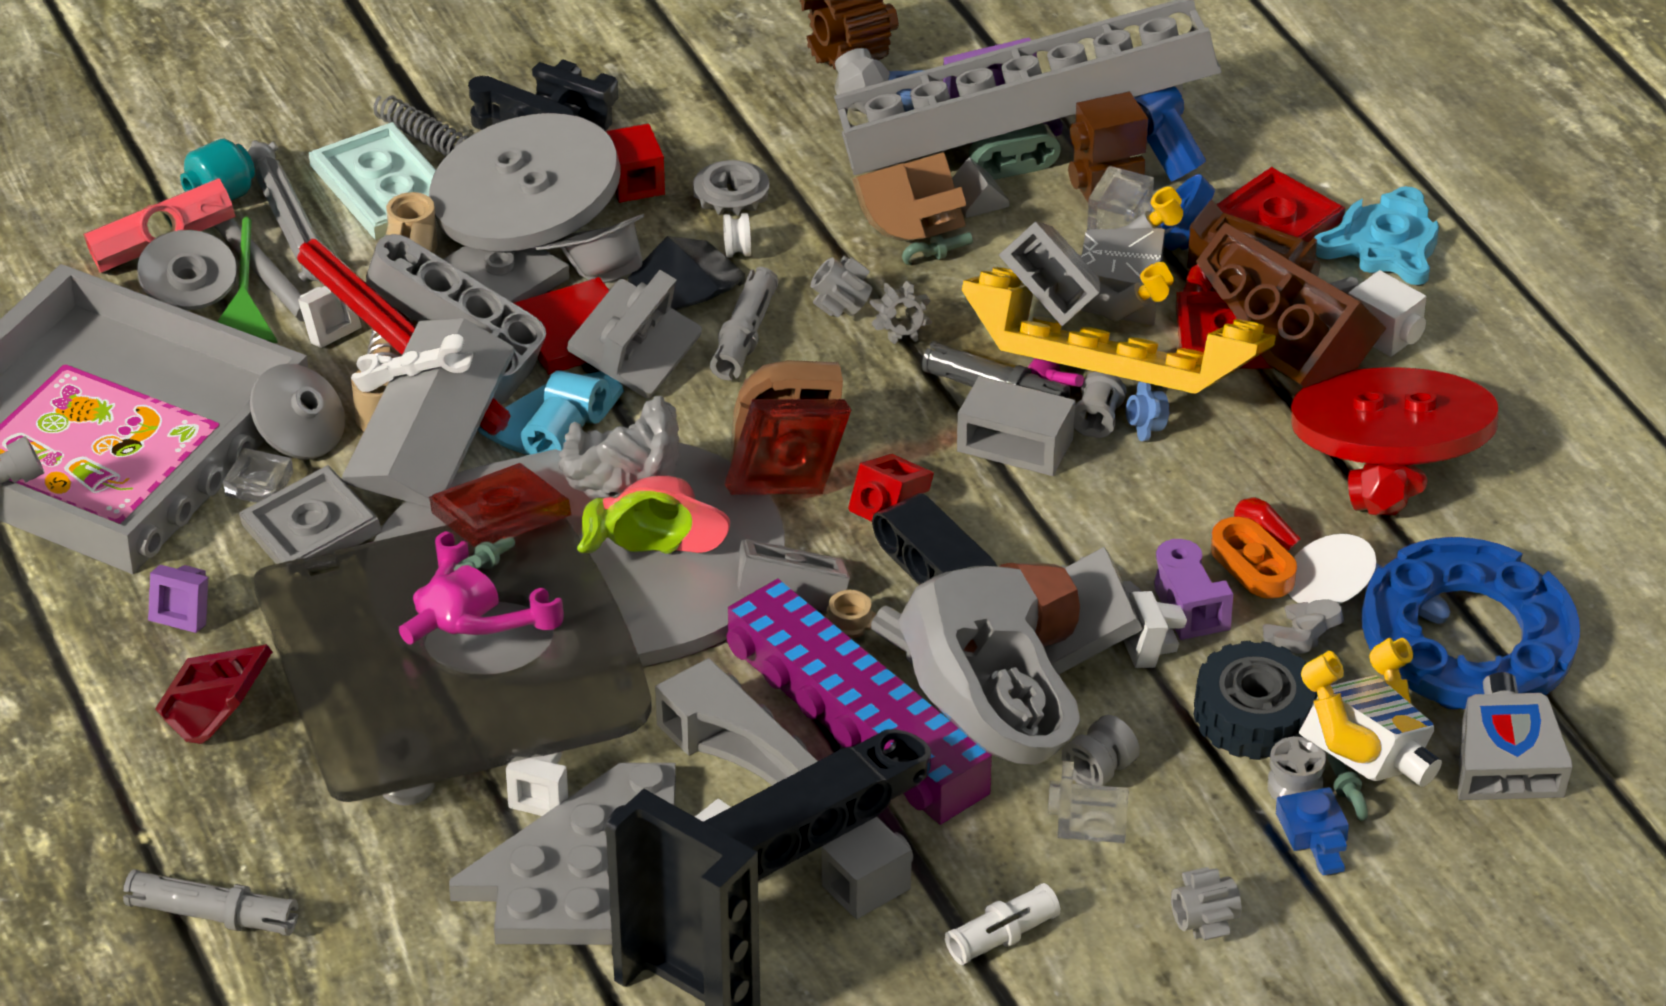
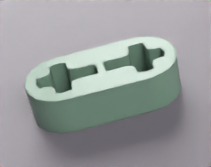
(1016, 151)

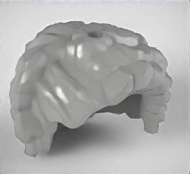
(614, 460)

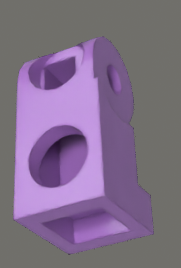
(1185, 583)

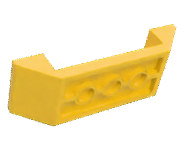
(1005, 306)

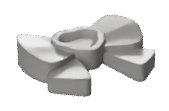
(1308, 623)

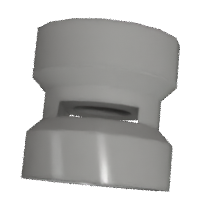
(1105, 748)

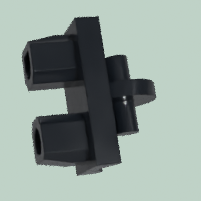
(582, 95)

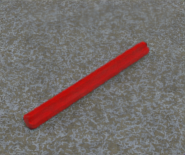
(376, 312)

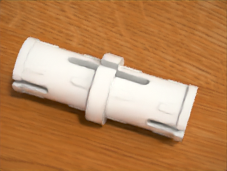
(973, 939)

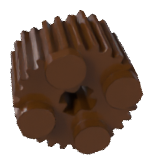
(849, 26)

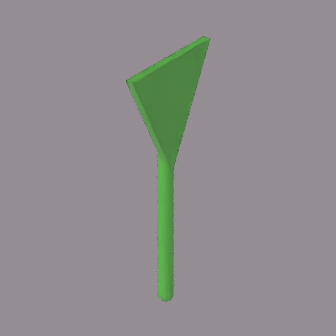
(242, 311)

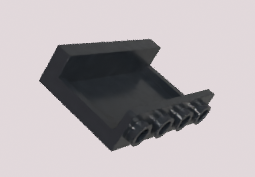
(683, 902)

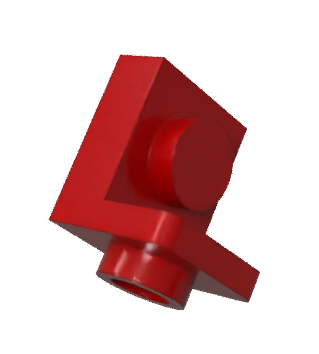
(885, 483)

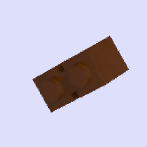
(1106, 136)

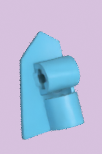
(545, 414)

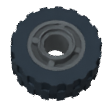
(1251, 698)

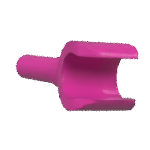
(1052, 372)

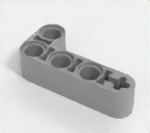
(433, 289)

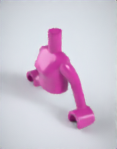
(460, 597)

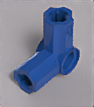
(1168, 132)

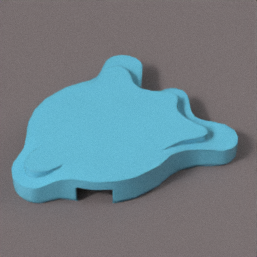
(1386, 236)

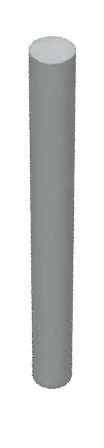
(264, 268)

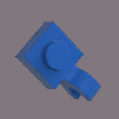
(1316, 823)

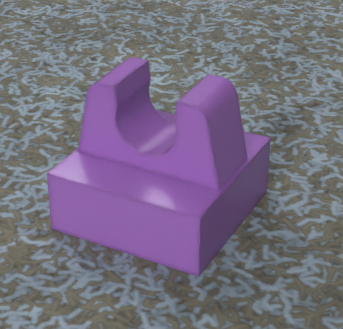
(178, 597)

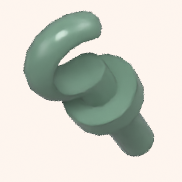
(937, 246)
(487, 554)
(1349, 785)

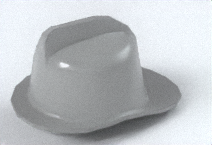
(603, 251)

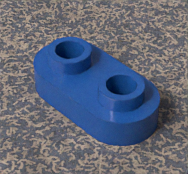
(1195, 195)

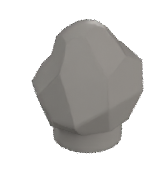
(858, 70)

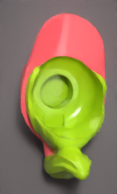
(656, 516)

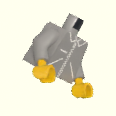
(1132, 262)

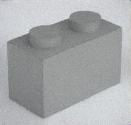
(1015, 425)

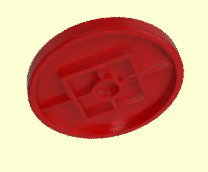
(1395, 416)

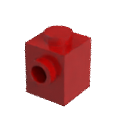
(640, 163)

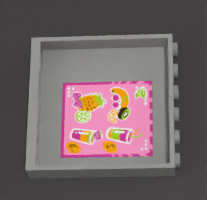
(126, 411)

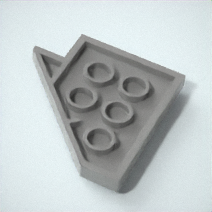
(554, 872)

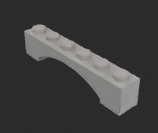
(714, 716)

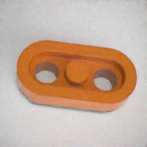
(1253, 557)

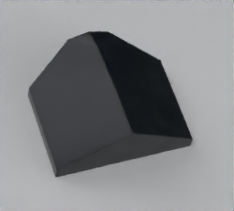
(695, 264)

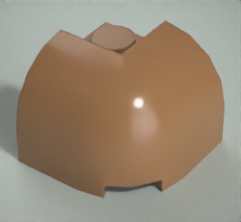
(911, 199)
(786, 381)

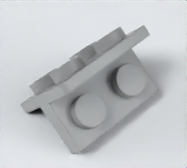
(636, 334)

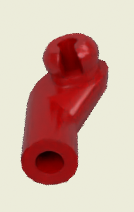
(1268, 519)

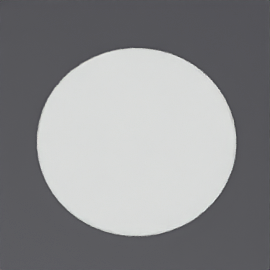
(1333, 568)

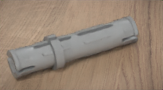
(739, 334)
(232, 906)

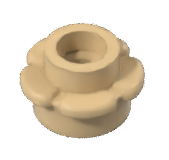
(850, 612)

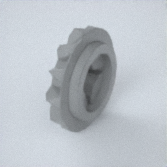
(747, 179)

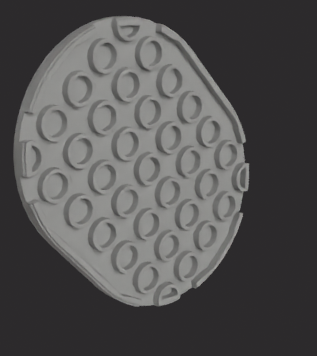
(668, 601)

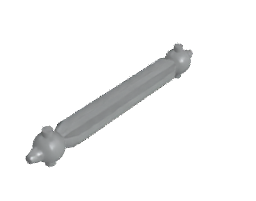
(282, 199)

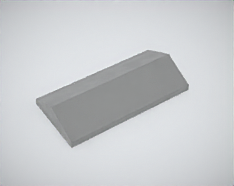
(428, 418)

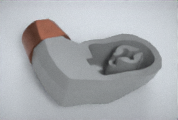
(983, 656)

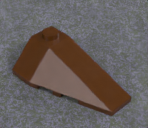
(1314, 323)

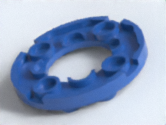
(1479, 566)

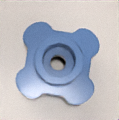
(1147, 411)

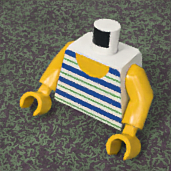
(1370, 719)

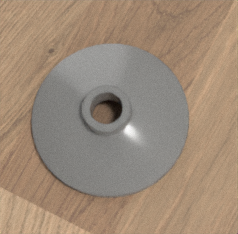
(187, 269)
(284, 419)

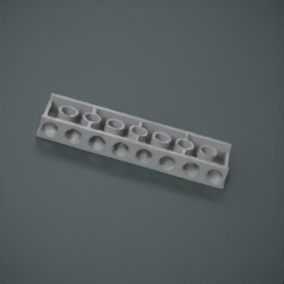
(1028, 93)

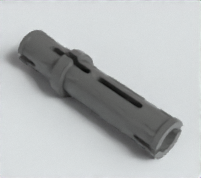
(968, 367)

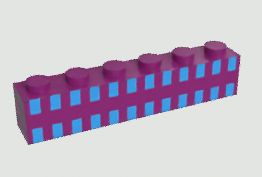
(854, 693)

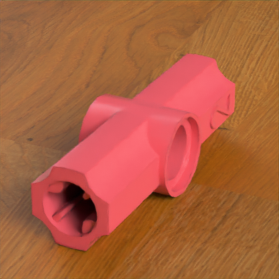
(128, 236)

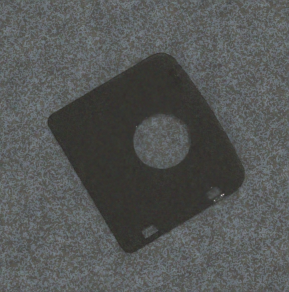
(398, 718)

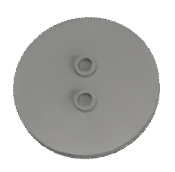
(525, 182)

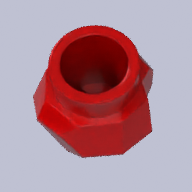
(1384, 487)

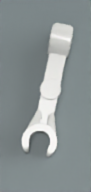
(381, 369)

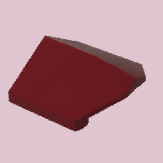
(210, 691)

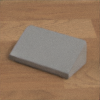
(806, 573)

